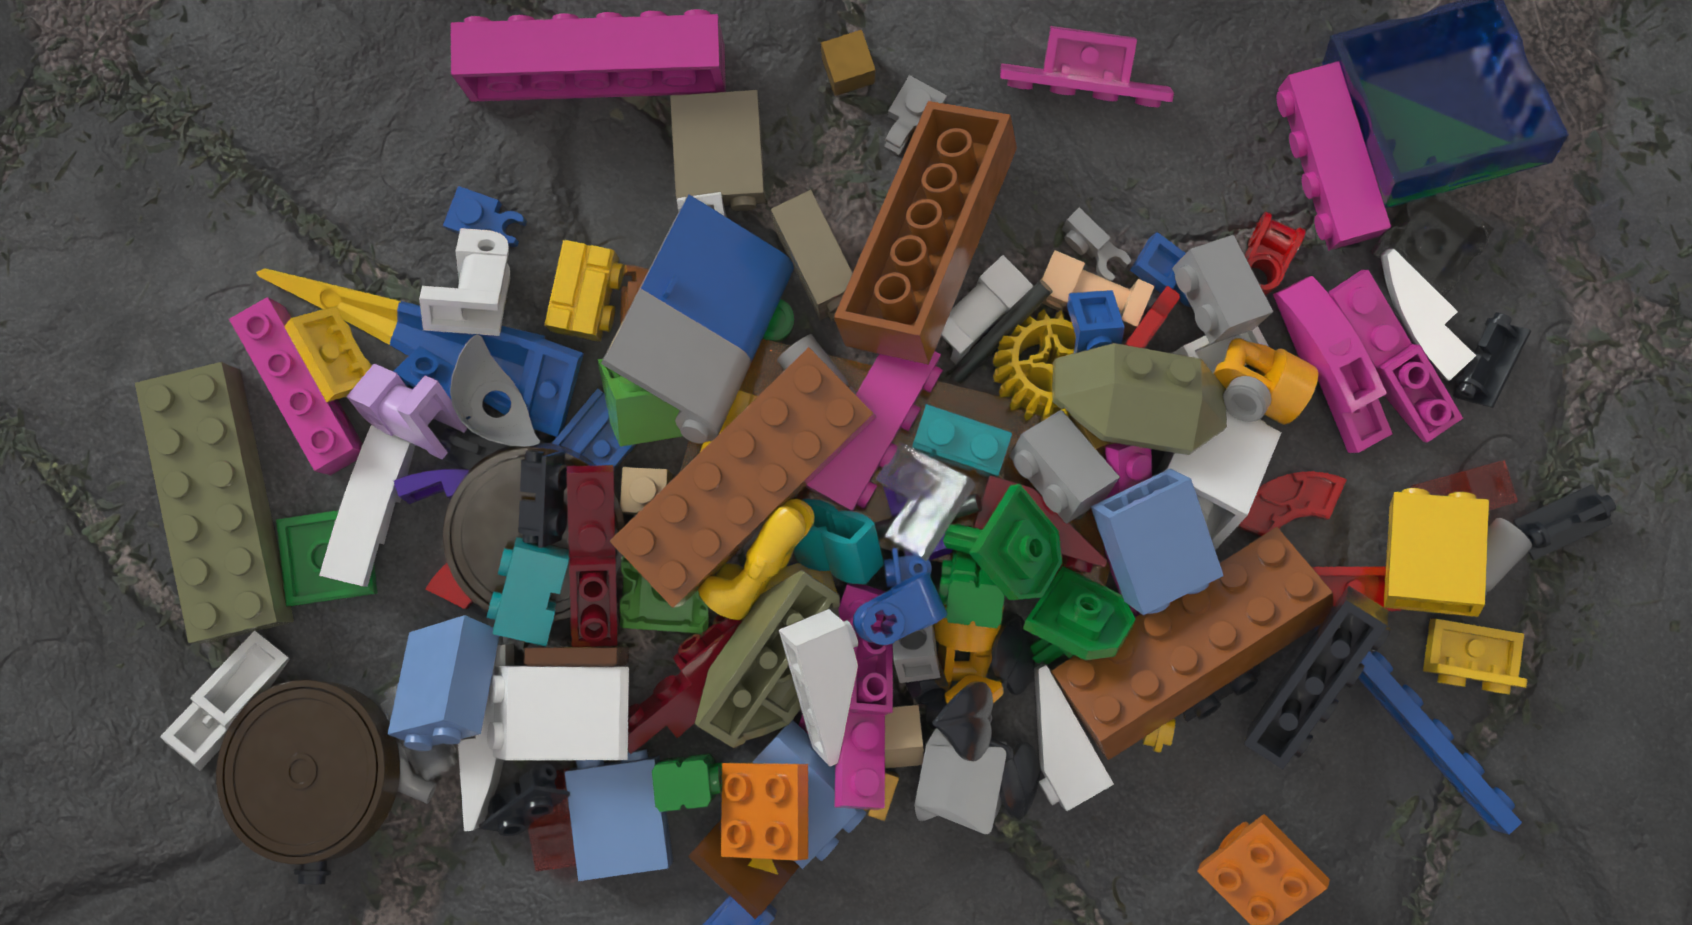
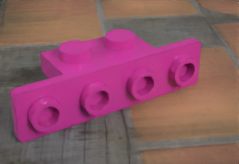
(1088, 63)

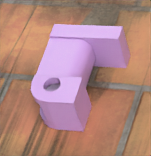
(404, 411)

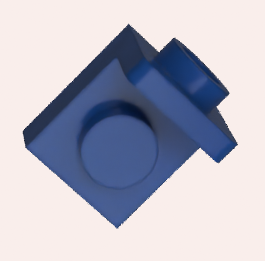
(1095, 319)

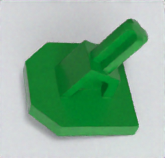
(1015, 547)
(1078, 620)

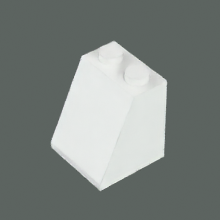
(1227, 472)
(559, 713)

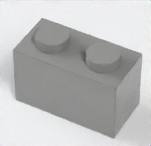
(1221, 289)
(1063, 466)

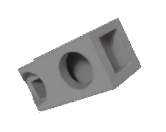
(916, 656)

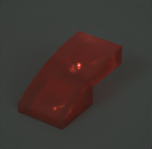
(1485, 482)
(552, 834)

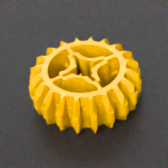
(1020, 378)

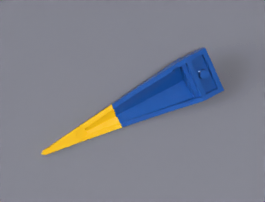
(537, 367)

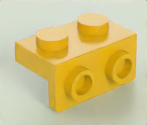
(1474, 653)

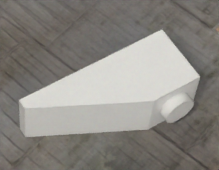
(823, 676)
(1065, 753)

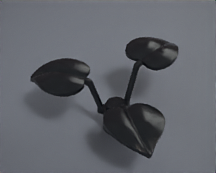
(968, 718)

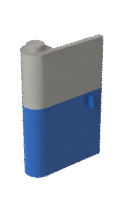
(700, 317)

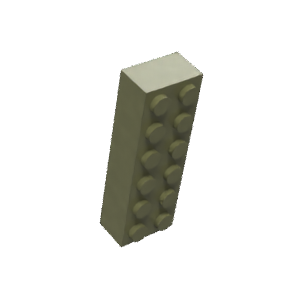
(213, 502)

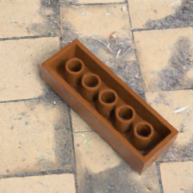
(926, 232)
(742, 478)
(1197, 644)

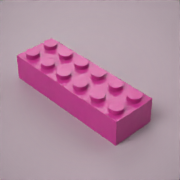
(588, 56)

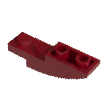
(592, 555)
(679, 696)

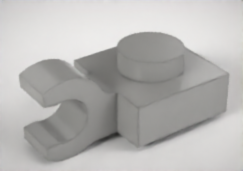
(908, 110)
(1086, 236)

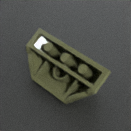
(1141, 397)
(750, 681)

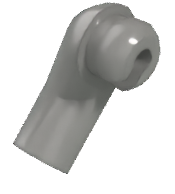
(413, 784)

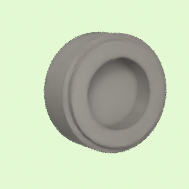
(1247, 398)

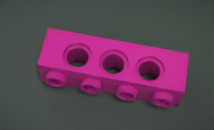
(317, 425)

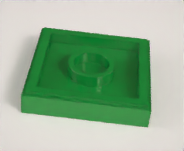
(302, 553)

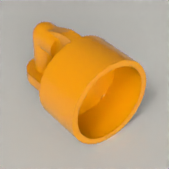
(1284, 374)
(964, 638)

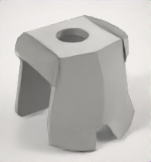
(960, 788)

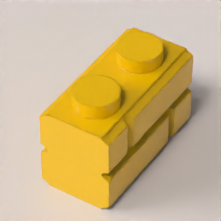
(584, 291)

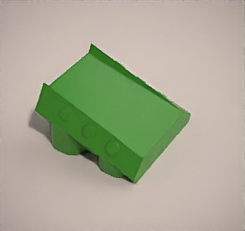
(647, 610)

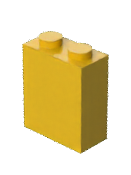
(1436, 552)

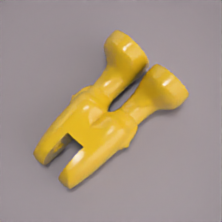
(738, 588)

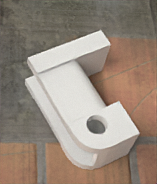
(482, 288)
(984, 306)

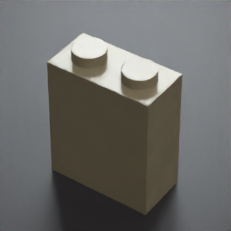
(719, 147)
(813, 252)

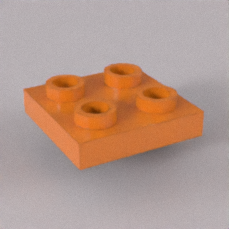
(764, 811)
(1262, 873)

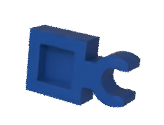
(480, 212)
(1156, 264)

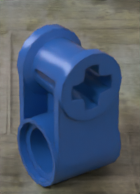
(907, 609)

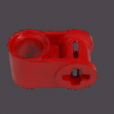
(1272, 249)

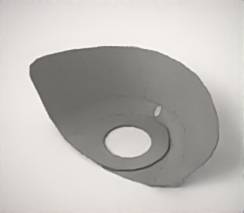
(475, 377)

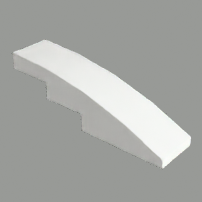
(366, 507)
(478, 767)

